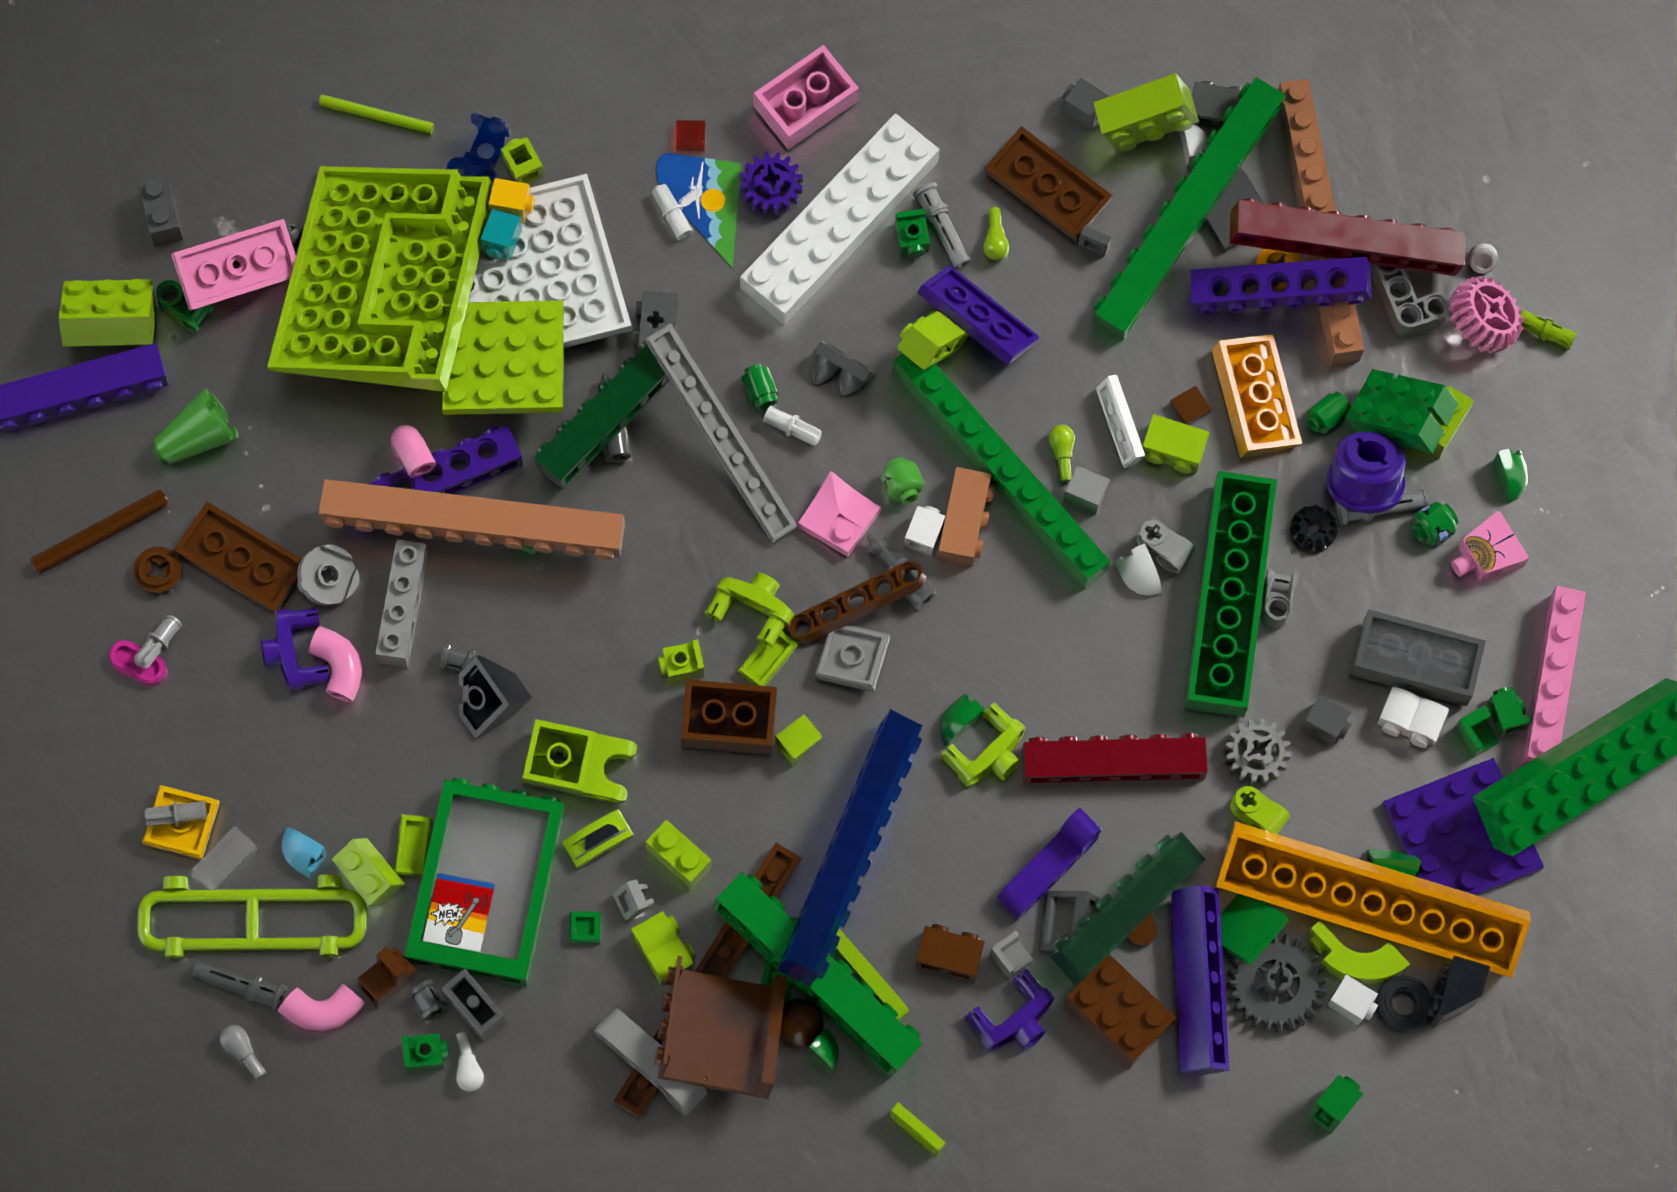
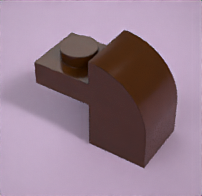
(386, 976)

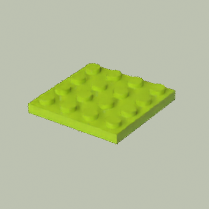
(508, 359)

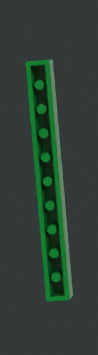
(1189, 207)
(1007, 470)

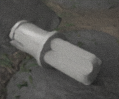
(157, 641)
(175, 813)

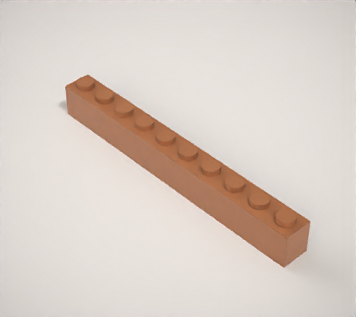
(1314, 191)
(472, 519)

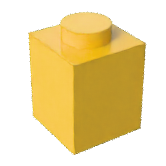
(511, 198)

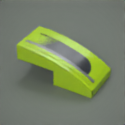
(598, 838)

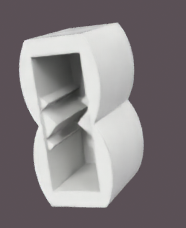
(1412, 717)

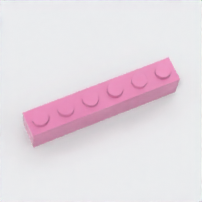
(1554, 671)

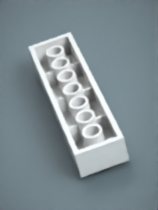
(839, 219)

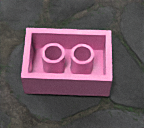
(806, 97)

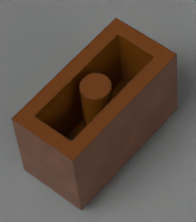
(949, 952)

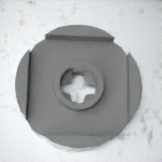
(312, 583)

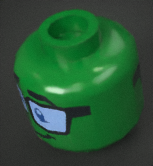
(1435, 523)

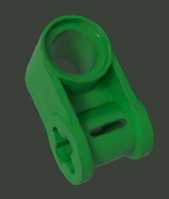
(178, 308)

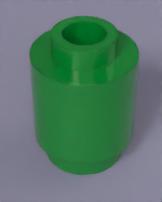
(760, 386)
(1328, 412)

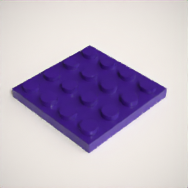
(1449, 837)

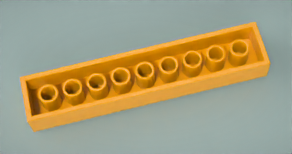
(1373, 899)

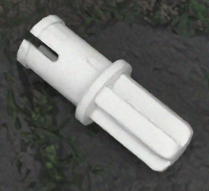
(672, 212)
(792, 425)

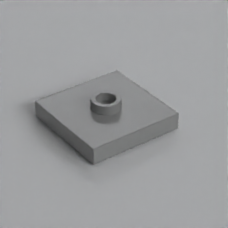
(853, 657)

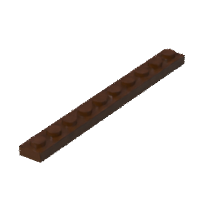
(718, 961)

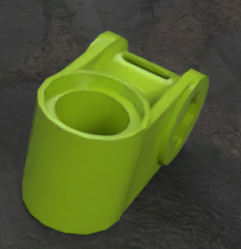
(1260, 812)

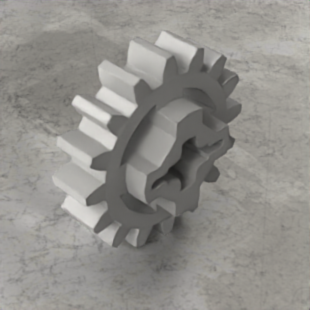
(1264, 761)

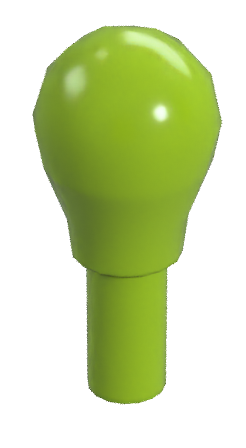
(996, 244)
(1062, 441)

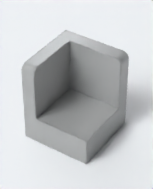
(1086, 489)
(1010, 955)

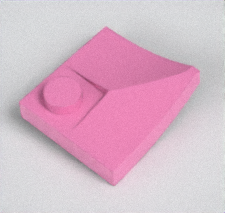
(839, 515)

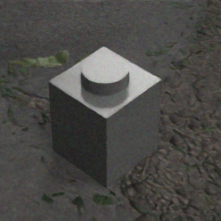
(1079, 102)

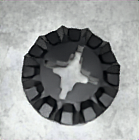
(1317, 540)

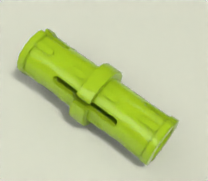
(1547, 329)

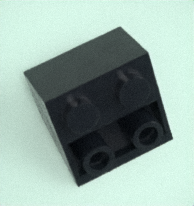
(1460, 987)

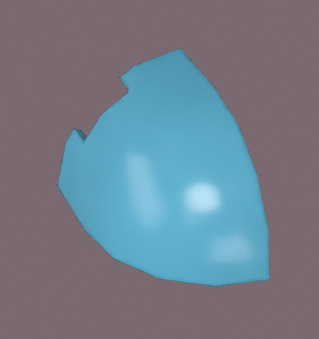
(302, 852)

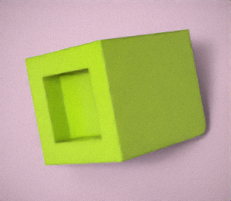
(797, 739)

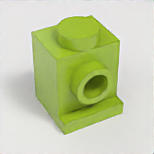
(518, 150)
(691, 668)

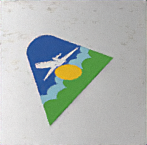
(708, 196)

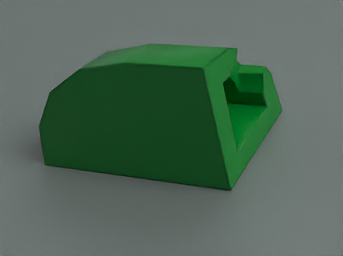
(1512, 473)
(959, 718)
(1394, 860)
(825, 1051)

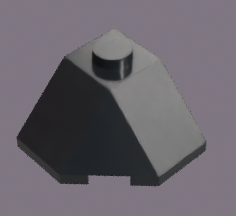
(489, 695)

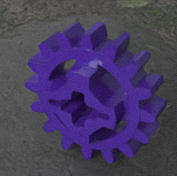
(760, 186)

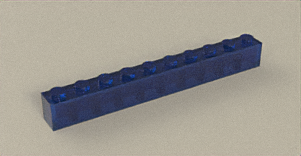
(850, 848)

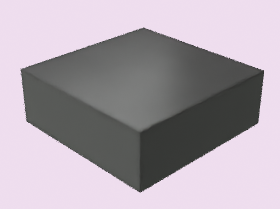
(1094, 241)

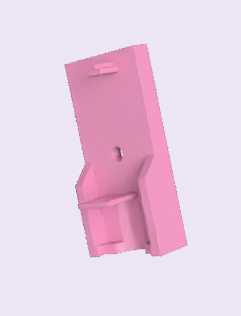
(208, 272)

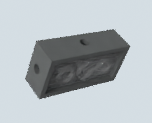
(1418, 657)

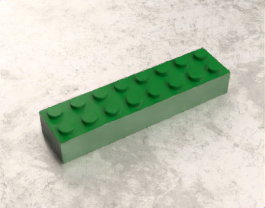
(1230, 594)
(1581, 770)
(837, 994)

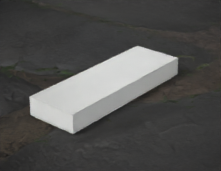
(1120, 421)

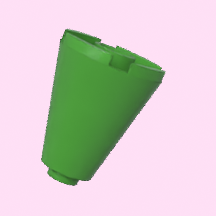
(195, 430)

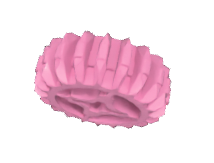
(1486, 314)

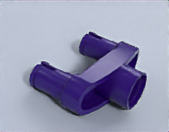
(281, 649)
(1022, 1024)

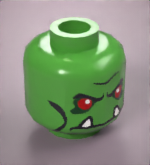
(902, 480)

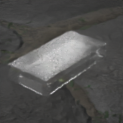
(224, 858)

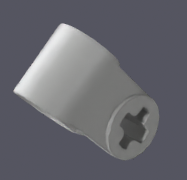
(1166, 547)
(1278, 593)

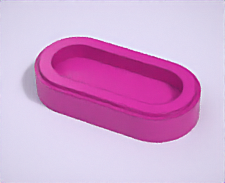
(122, 659)

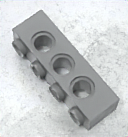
(402, 603)

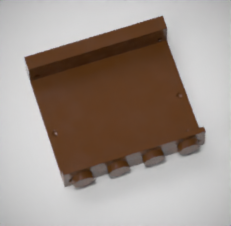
(720, 1032)

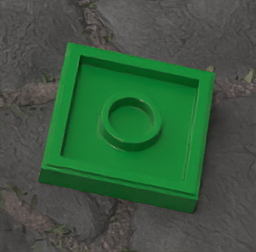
(1249, 927)

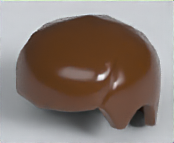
(801, 1022)

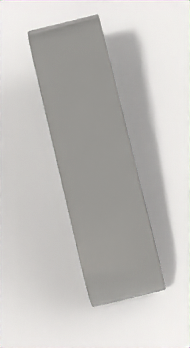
(1408, 304)
(639, 1051)

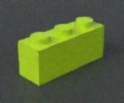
(931, 339)

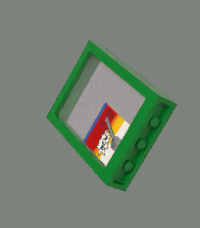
(485, 881)

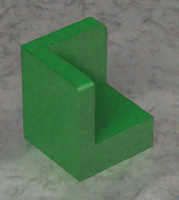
(1477, 732)

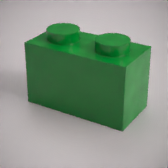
(1336, 1102)

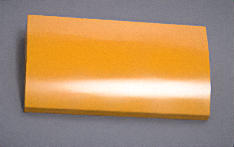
(1256, 395)

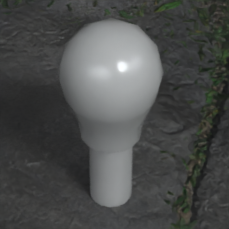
(236, 1041)

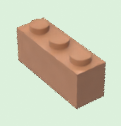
(965, 517)

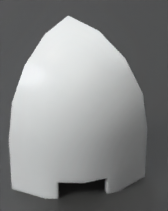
(1193, 142)
(1140, 572)

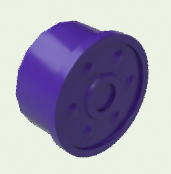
(1367, 473)

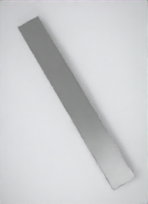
(720, 433)

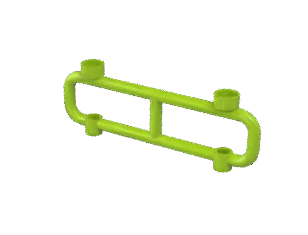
(176, 890)

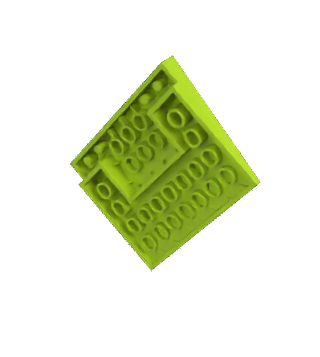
(383, 276)

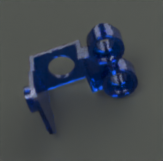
(490, 131)

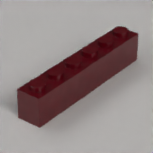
(1114, 759)

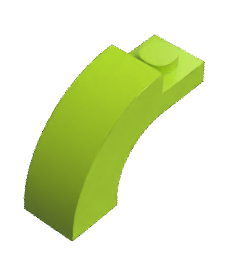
(1363, 967)

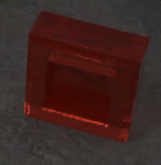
(690, 135)

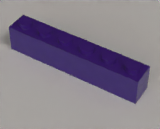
(81, 386)
(1200, 980)

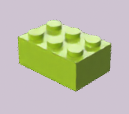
(1146, 112)
(107, 312)

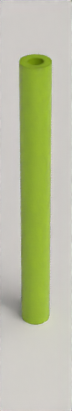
(376, 114)

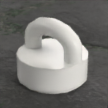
(1483, 258)

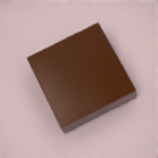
(1190, 406)

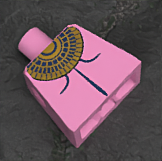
(1490, 550)

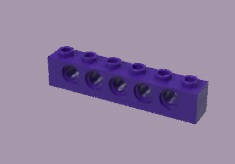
(1267, 276)
(478, 470)

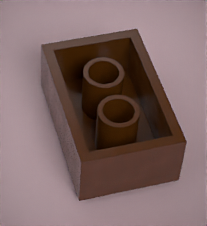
(728, 717)
(1119, 1010)

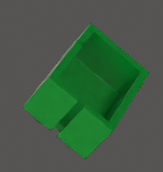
(1401, 409)

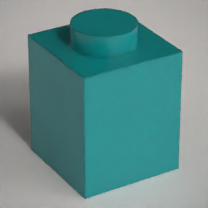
(501, 235)

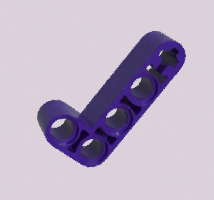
(1050, 864)

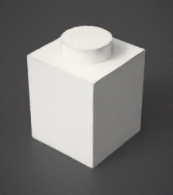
(924, 530)
(1353, 1000)

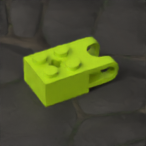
(585, 763)

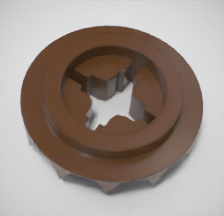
(161, 557)

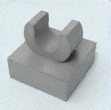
(631, 899)

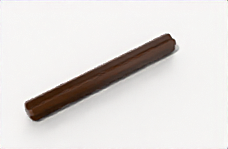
(99, 531)

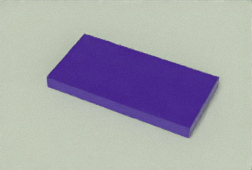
(978, 314)

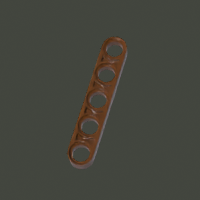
(871, 603)

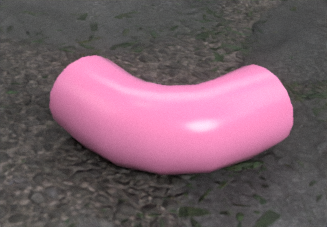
(412, 450)
(343, 661)
(323, 1014)

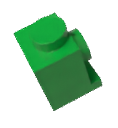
(908, 222)
(1507, 712)
(417, 1062)

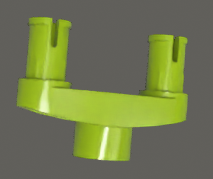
(757, 595)
(996, 757)

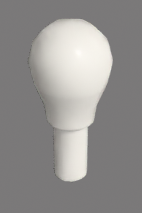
(469, 1073)

